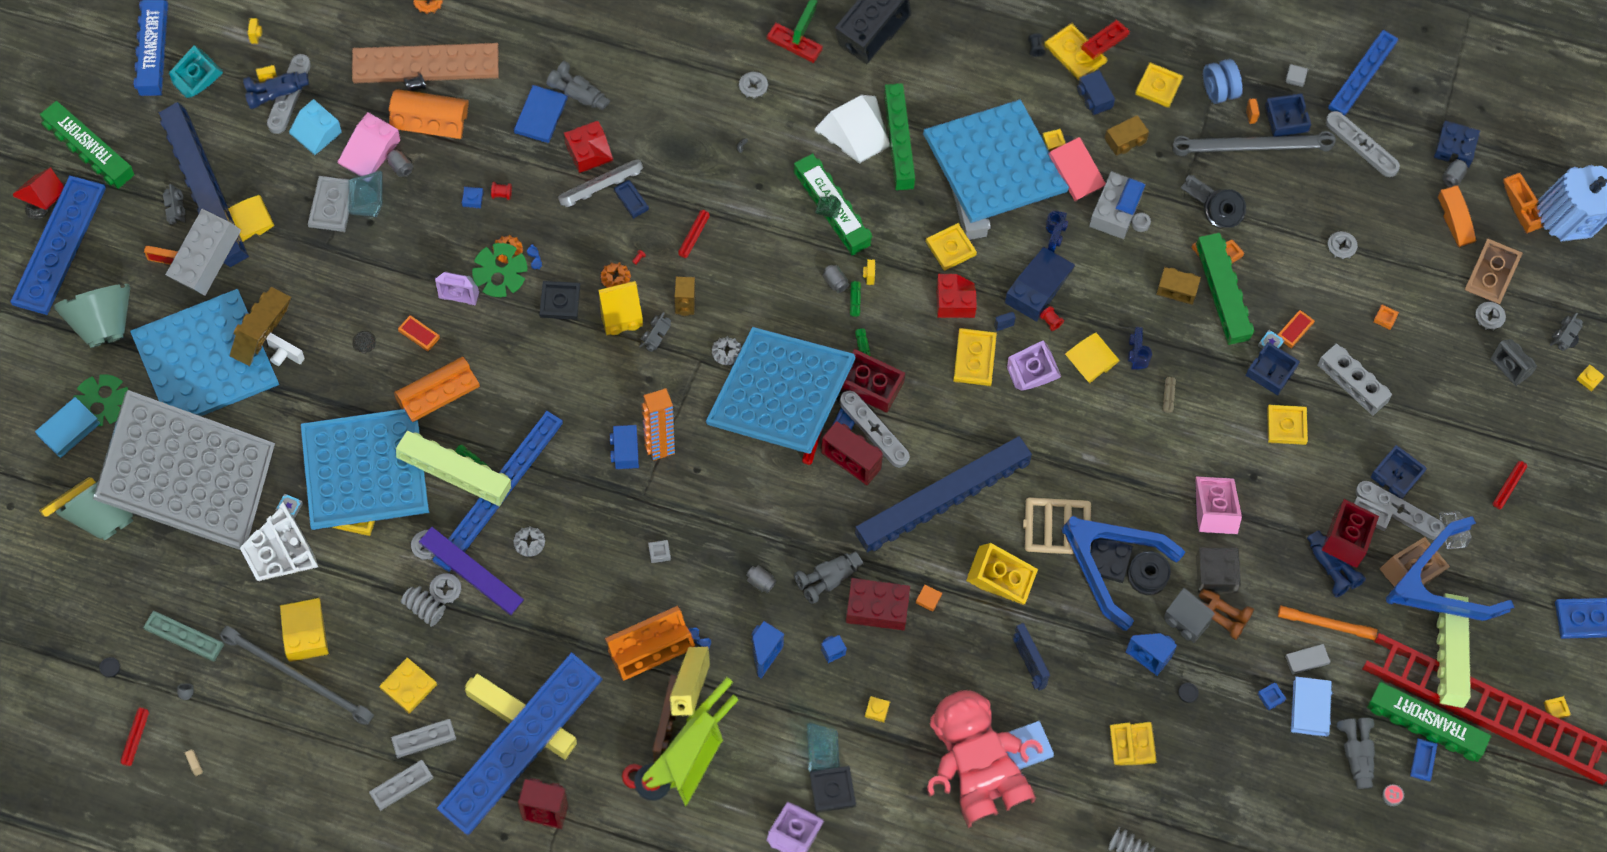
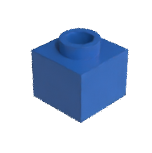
(833, 648)

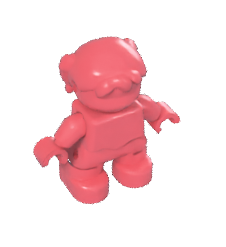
(979, 756)

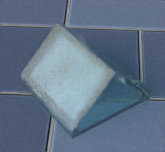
(366, 194)
(822, 747)

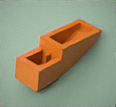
(1523, 202)
(1457, 216)

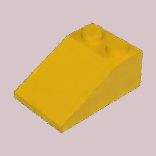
(620, 308)
(1001, 573)
(303, 630)

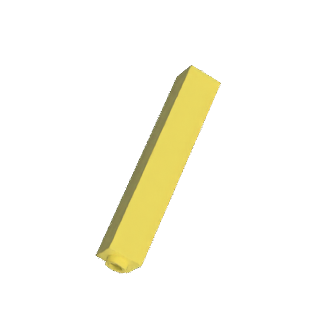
(690, 681)
(509, 707)

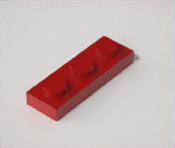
(783, 37)
(1105, 39)

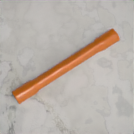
(1296, 615)

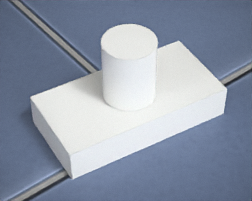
(283, 350)

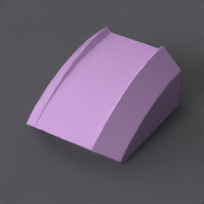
(457, 288)
(1033, 367)
(794, 829)

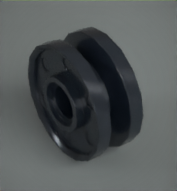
(1235, 208)
(1151, 562)

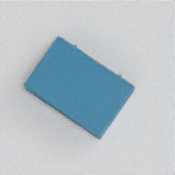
(67, 427)

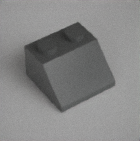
(1513, 361)
(1188, 615)

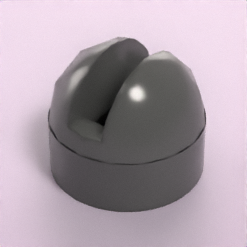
(185, 691)

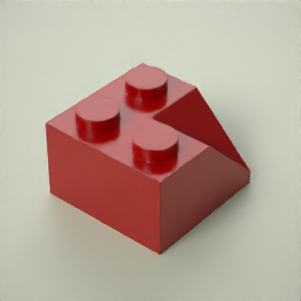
(588, 146)
(955, 297)

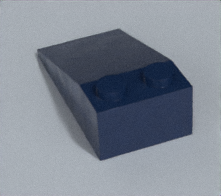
(1038, 283)

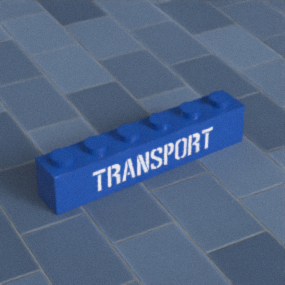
(151, 47)

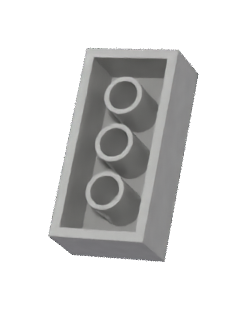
(203, 252)

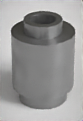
(399, 163)
(1454, 173)
(835, 278)
(761, 579)

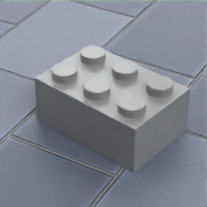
(1106, 216)

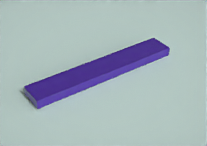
(471, 571)

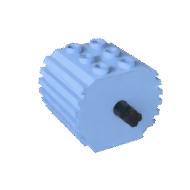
(1576, 204)

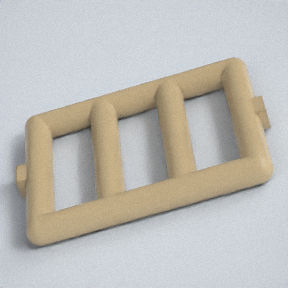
(1049, 503)

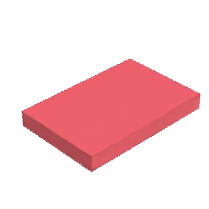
(1077, 169)

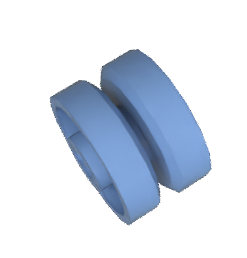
(1222, 81)

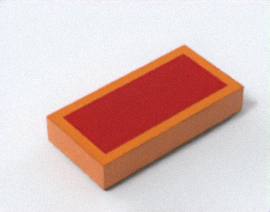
(160, 255)
(1296, 328)
(418, 333)

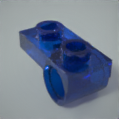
(1056, 229)
(1138, 350)

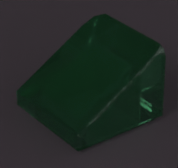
(828, 206)

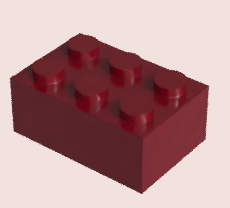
(874, 381)
(852, 452)
(1350, 533)
(878, 604)
(543, 803)

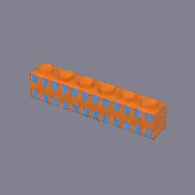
(658, 424)

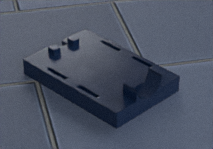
(1031, 657)

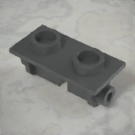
(1196, 188)
(173, 198)
(658, 325)
(1569, 325)

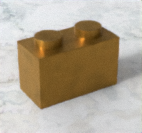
(1126, 135)
(1178, 285)
(685, 296)

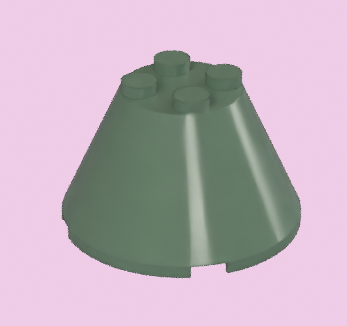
(97, 314)
(93, 515)

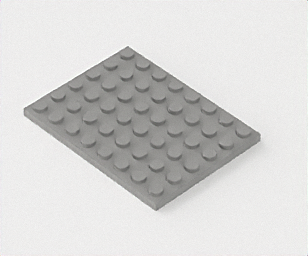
(184, 470)

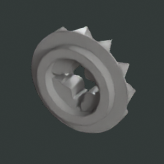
(755, 78)
(1339, 238)
(1497, 313)
(719, 353)
(535, 547)
(417, 548)
(439, 583)

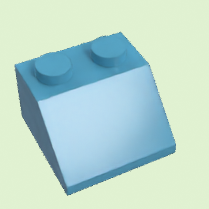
(315, 127)

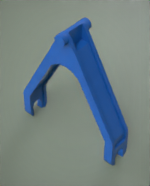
(1081, 534)
(1413, 593)

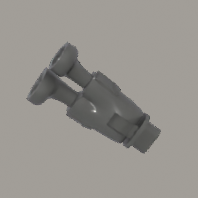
(576, 87)
(830, 573)
(1360, 753)

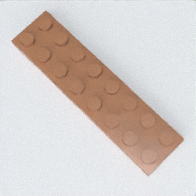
(432, 61)

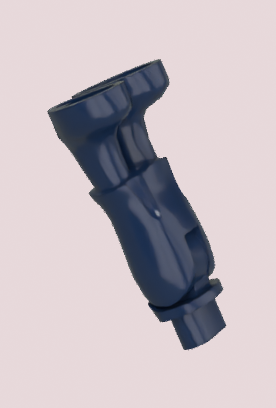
(275, 87)
(1334, 566)

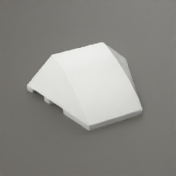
(856, 128)
(278, 547)

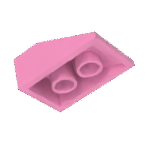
(369, 145)
(1217, 505)

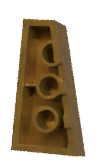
(258, 325)

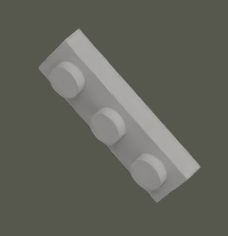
(423, 738)
(401, 785)

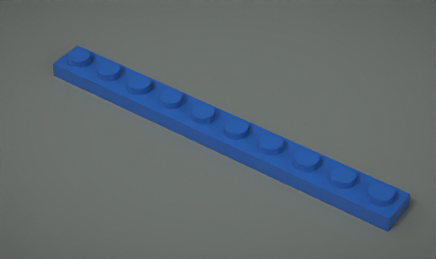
(514, 469)

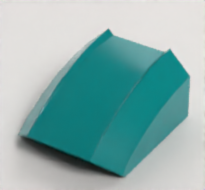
(194, 72)

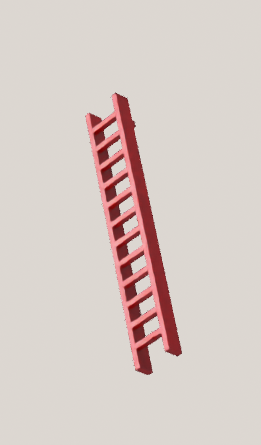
(1493, 726)

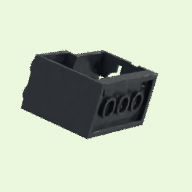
(870, 26)

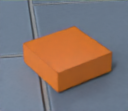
(1252, 111)
(1386, 317)
(928, 598)

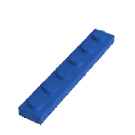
(1363, 73)

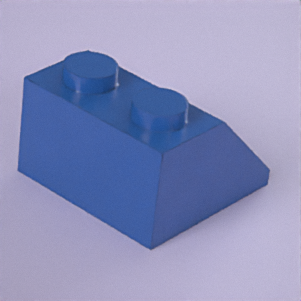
(766, 646)
(1152, 650)

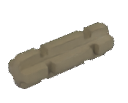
(1169, 395)

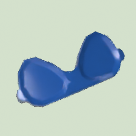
(533, 252)
(700, 642)

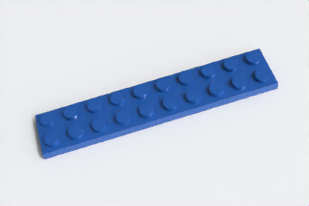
(519, 744)

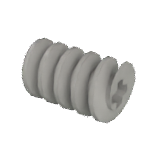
(422, 605)
(1126, 844)

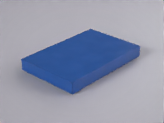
(540, 114)
(1582, 617)

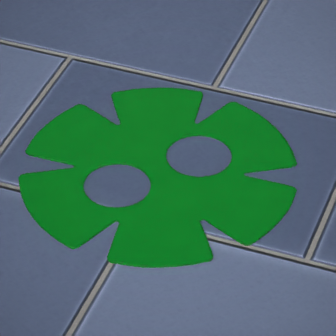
(511, 279)
(90, 389)

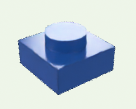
(472, 197)
(1271, 696)

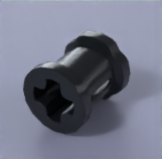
(1036, 43)
(415, 83)

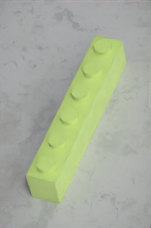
(453, 468)
(1453, 657)

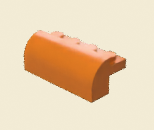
(428, 113)
(436, 389)
(649, 643)

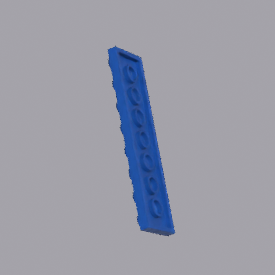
(58, 245)

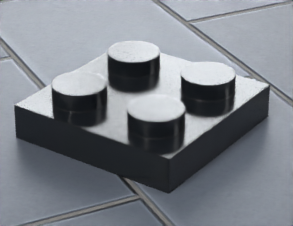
(560, 300)
(1111, 558)
(832, 789)

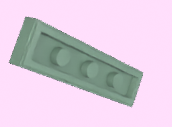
(183, 636)

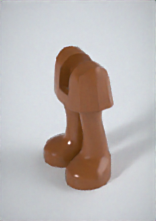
(1241, 616)

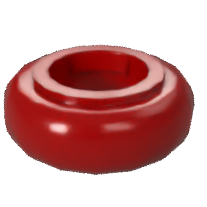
(625, 774)

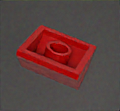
(41, 189)

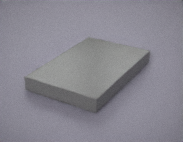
(330, 204)

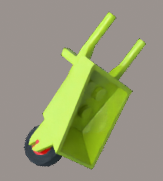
(688, 754)

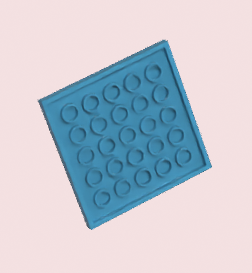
(995, 161)
(191, 357)
(781, 390)
(356, 470)

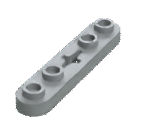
(283, 108)
(1375, 156)
(614, 176)
(887, 443)
(1417, 520)

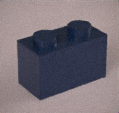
(1095, 92)

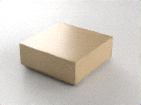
(194, 763)

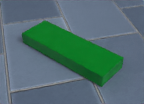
(804, 21)

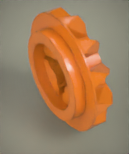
(431, 7)
(512, 241)
(607, 278)

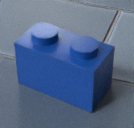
(625, 447)

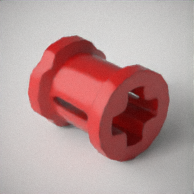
(502, 191)
(1051, 318)

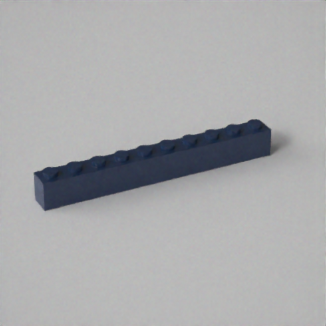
(198, 171)
(943, 494)

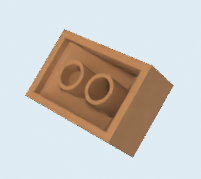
(1493, 271)
(1401, 563)

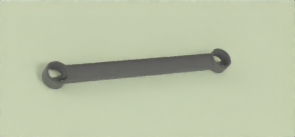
(1253, 143)
(358, 712)

